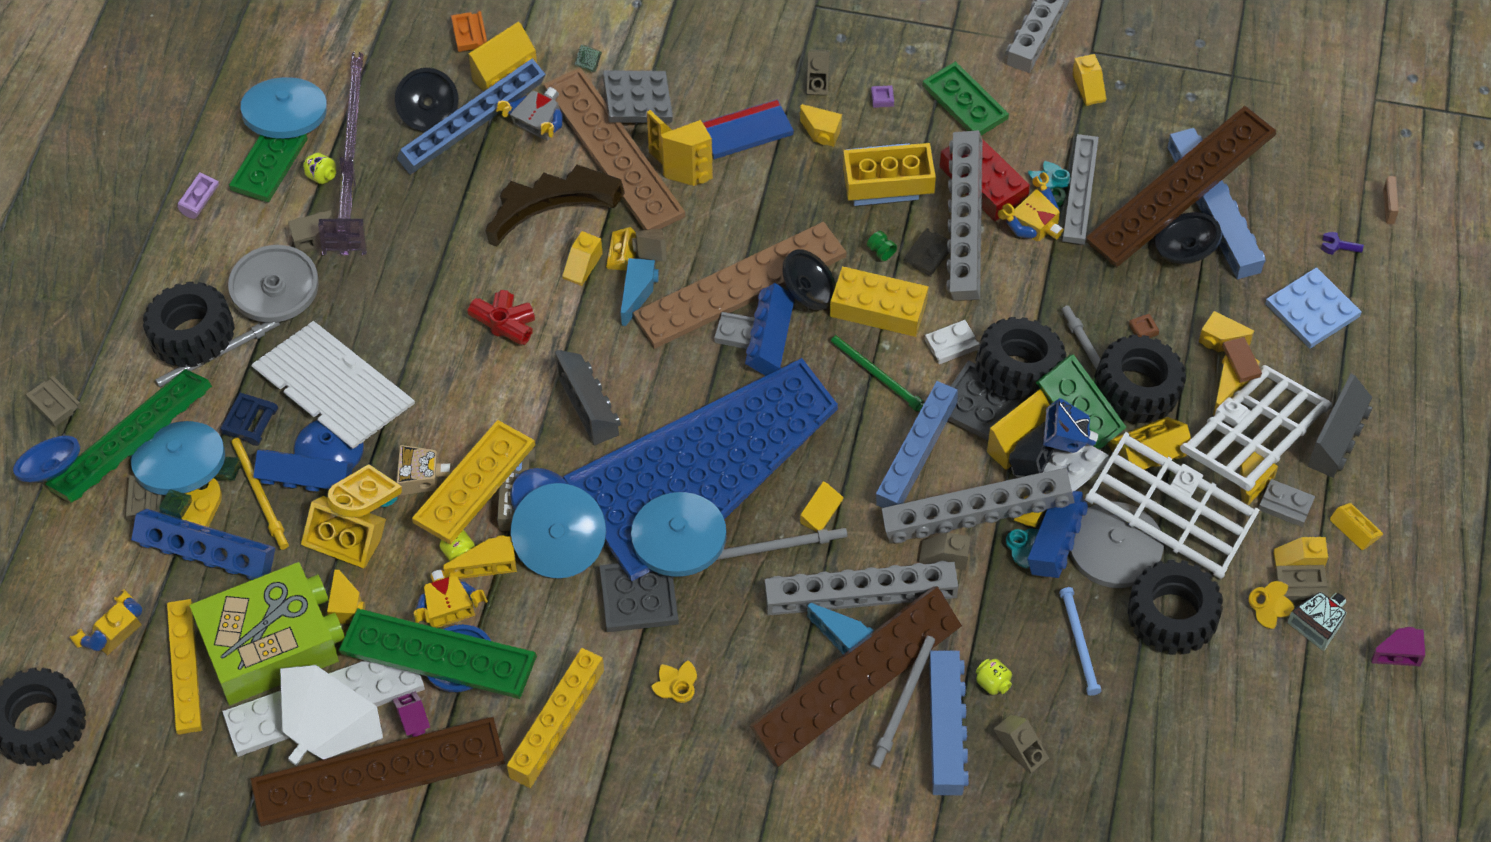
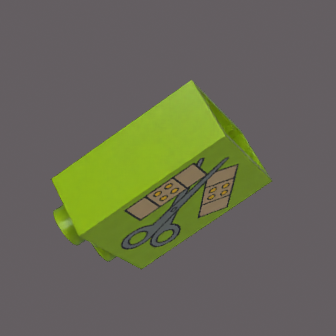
(267, 628)

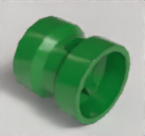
(881, 245)

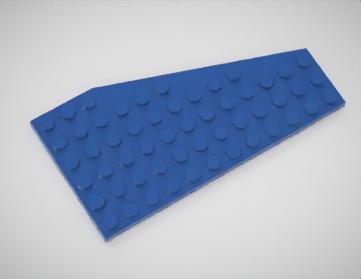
(710, 452)

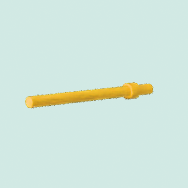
(275, 526)

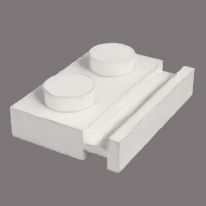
(952, 342)

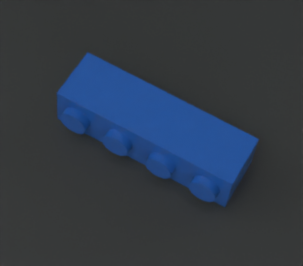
(770, 329)
(299, 470)
(1057, 537)

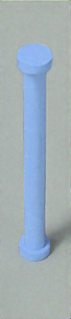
(1067, 594)

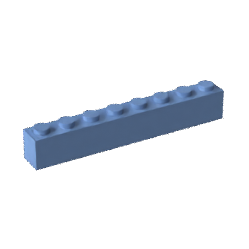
(470, 116)
(1237, 242)

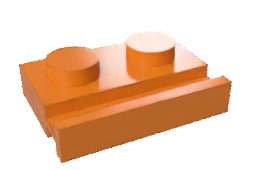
(468, 31)

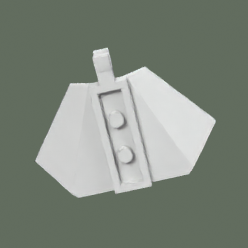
(324, 714)

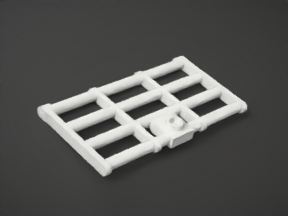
(1241, 417)
(1180, 489)

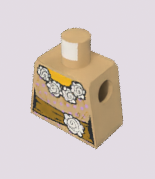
(420, 470)

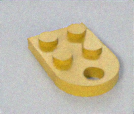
(362, 492)
(203, 504)

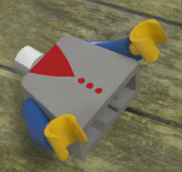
(535, 113)

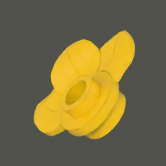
(1274, 605)
(675, 680)

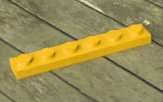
(184, 667)

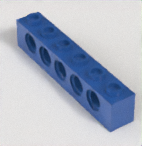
(146, 533)

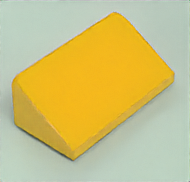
(621, 249)
(821, 507)
(1355, 526)

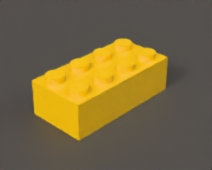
(889, 171)
(879, 301)

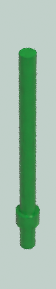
(915, 402)

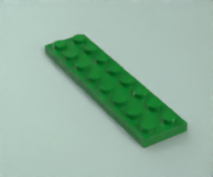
(129, 435)
(438, 653)

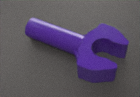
(1338, 244)

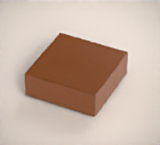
(1144, 326)

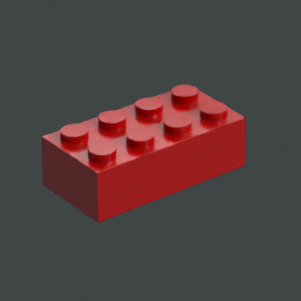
(999, 181)

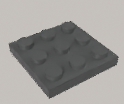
(634, 93)
(977, 405)
(637, 603)

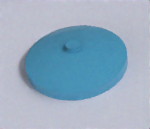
(283, 107)
(179, 458)
(558, 530)
(678, 534)

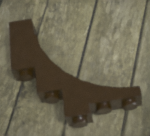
(550, 192)

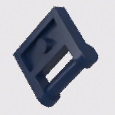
(242, 416)

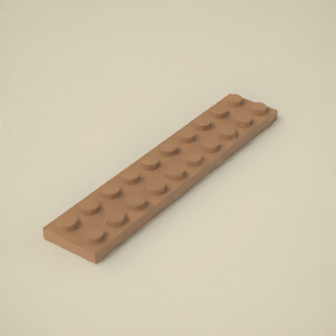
(615, 151)
(730, 287)

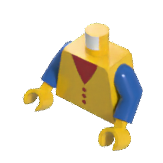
(1036, 214)
(447, 600)
(112, 627)

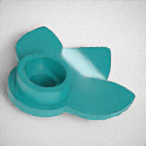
(1057, 176)
(1021, 550)

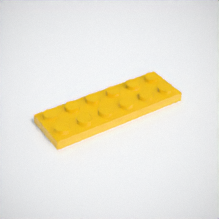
(473, 482)

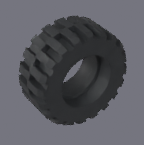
(1021, 339)
(192, 344)
(1147, 357)
(1179, 580)
(55, 736)

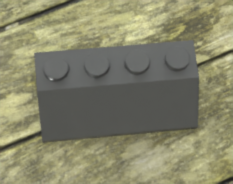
(587, 396)
(1341, 427)

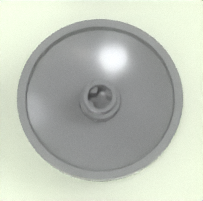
(273, 283)
(1112, 550)

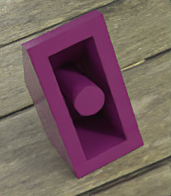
(1403, 647)
(411, 714)

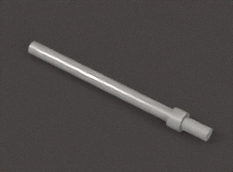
(1076, 327)
(256, 332)
(822, 536)
(885, 743)

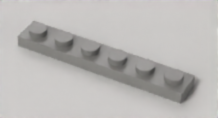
(1080, 189)

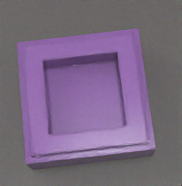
(882, 96)

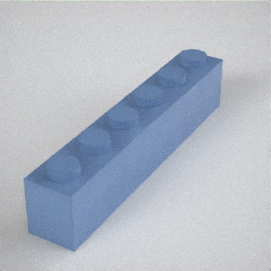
(917, 446)
(946, 723)

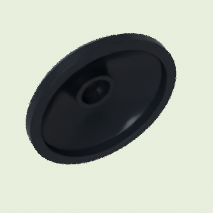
(423, 85)
(1189, 238)
(808, 279)

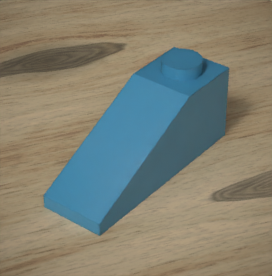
(638, 286)
(838, 628)

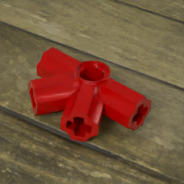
(503, 317)

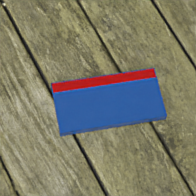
(748, 128)

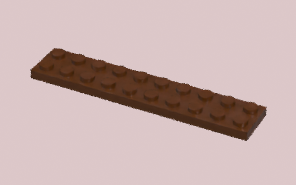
(1180, 186)
(854, 676)
(377, 771)

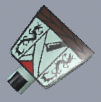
(1319, 618)

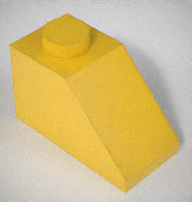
(1089, 79)
(821, 124)
(582, 258)
(1223, 329)
(1264, 480)
(1302, 552)
(344, 599)

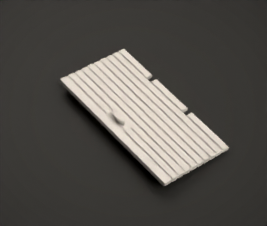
(335, 382)

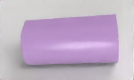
(197, 195)

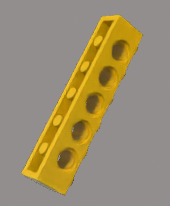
(555, 718)

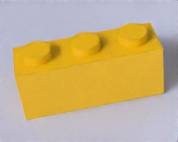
(500, 56)
(687, 154)
(1015, 426)
(1161, 436)
(341, 536)

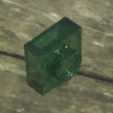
(588, 58)
(229, 469)
(175, 504)

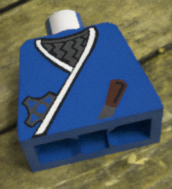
(1067, 427)

